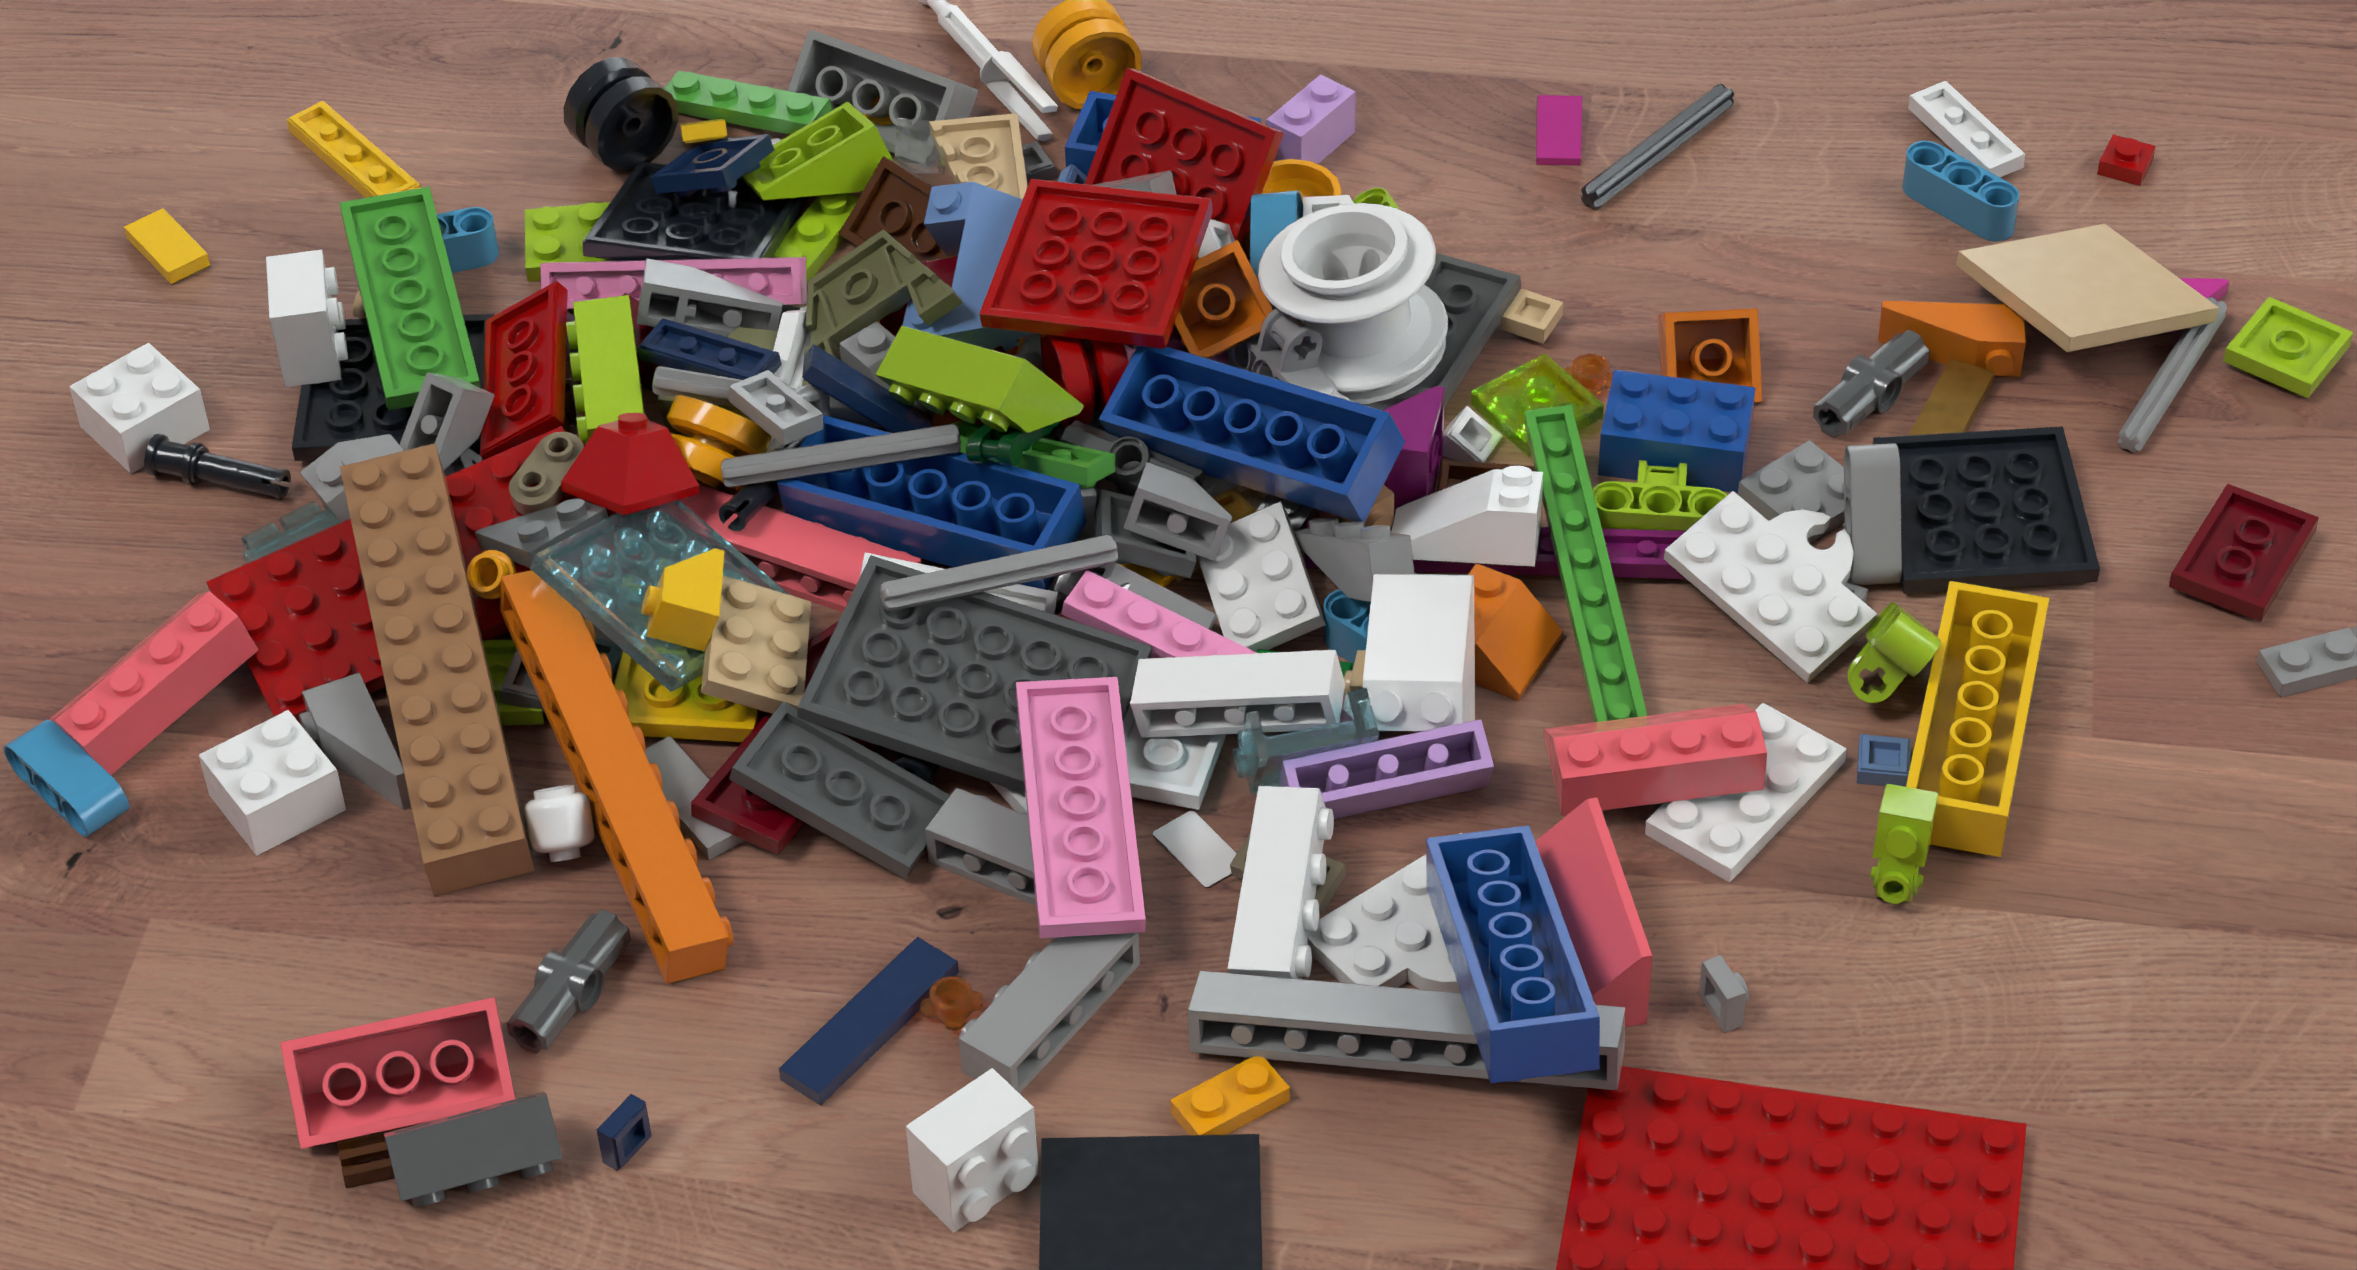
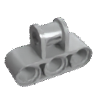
(1284, 352)
(1873, 512)

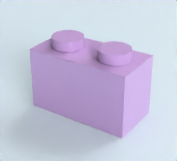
(1315, 120)

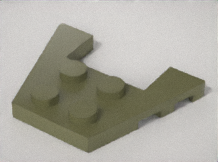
(869, 286)

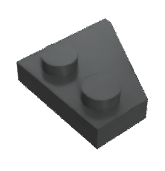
(539, 530)

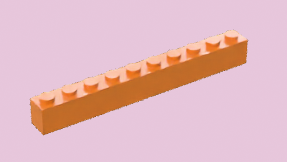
(622, 786)

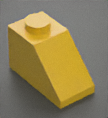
(686, 601)

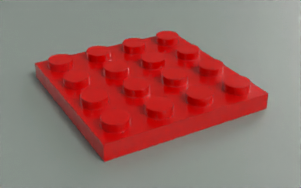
(1202, 143)
(1097, 263)

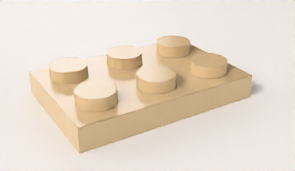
(757, 647)

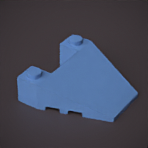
(975, 226)

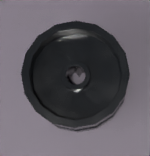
(620, 113)

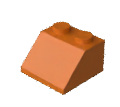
(1221, 303)
(1712, 346)
(1510, 633)

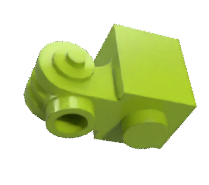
(1902, 842)

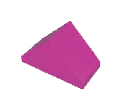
(1558, 130)

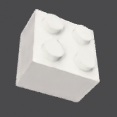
(306, 317)
(136, 400)
(272, 782)
(973, 1150)

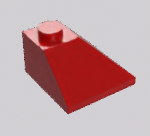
(630, 467)

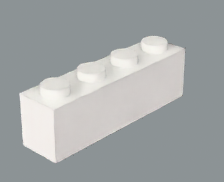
(1219, 690)
(1281, 883)

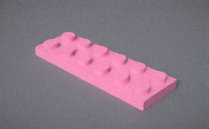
(1079, 808)

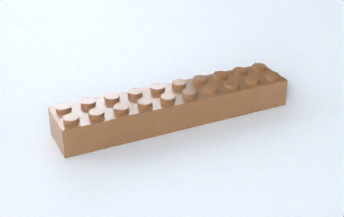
(436, 671)

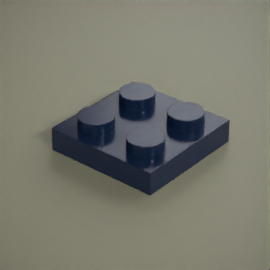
(712, 165)

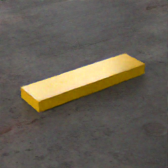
(349, 152)

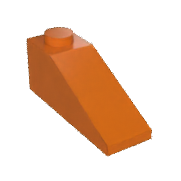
(1968, 332)

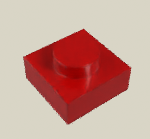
(2126, 160)

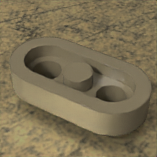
(547, 470)

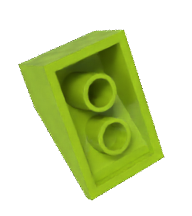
(822, 158)

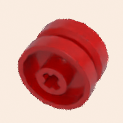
(1085, 370)

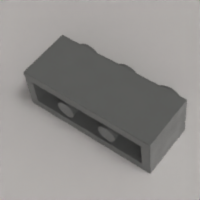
(473, 1149)

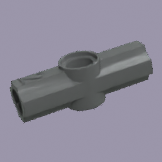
(1871, 383)
(1125, 450)
(568, 981)

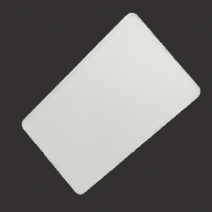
(1197, 848)

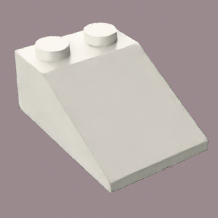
(1478, 520)
(1421, 651)

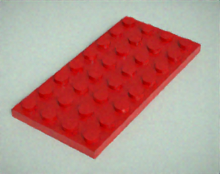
(311, 600)

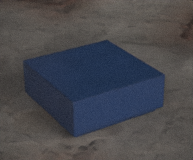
(624, 1132)

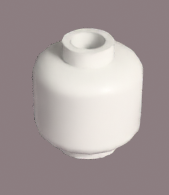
(559, 822)

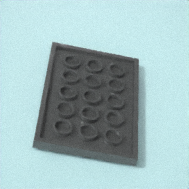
(947, 671)

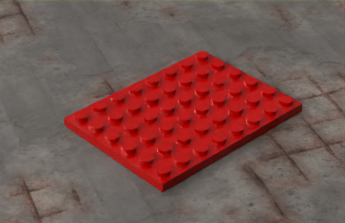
(1785, 1181)

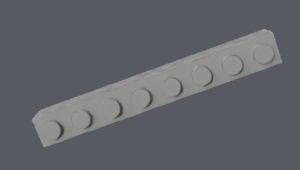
(1362, 1027)

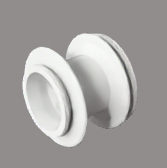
(1362, 286)

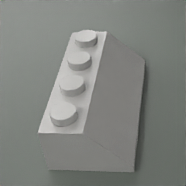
(858, 75)

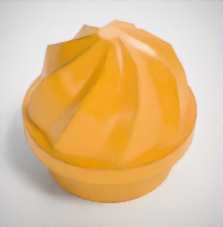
(486, 572)

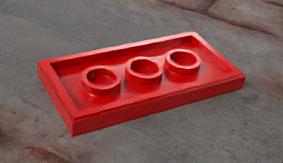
(525, 370)

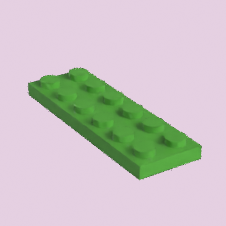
(407, 292)

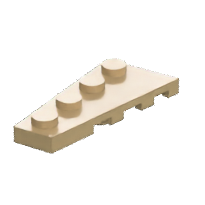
(983, 151)

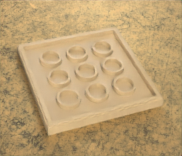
(2086, 287)

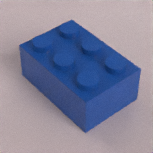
(1677, 423)

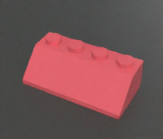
(156, 681)
(1658, 758)
(1599, 910)
(397, 1072)

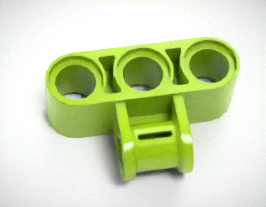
(1654, 502)
(1897, 646)

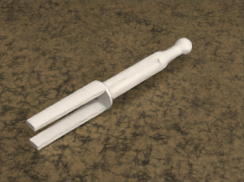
(997, 69)

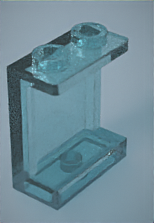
(1262, 756)

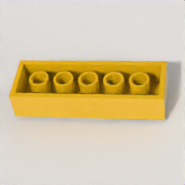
(1977, 713)

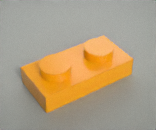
(1231, 1098)

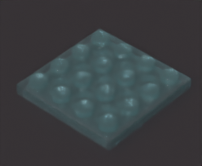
(615, 561)

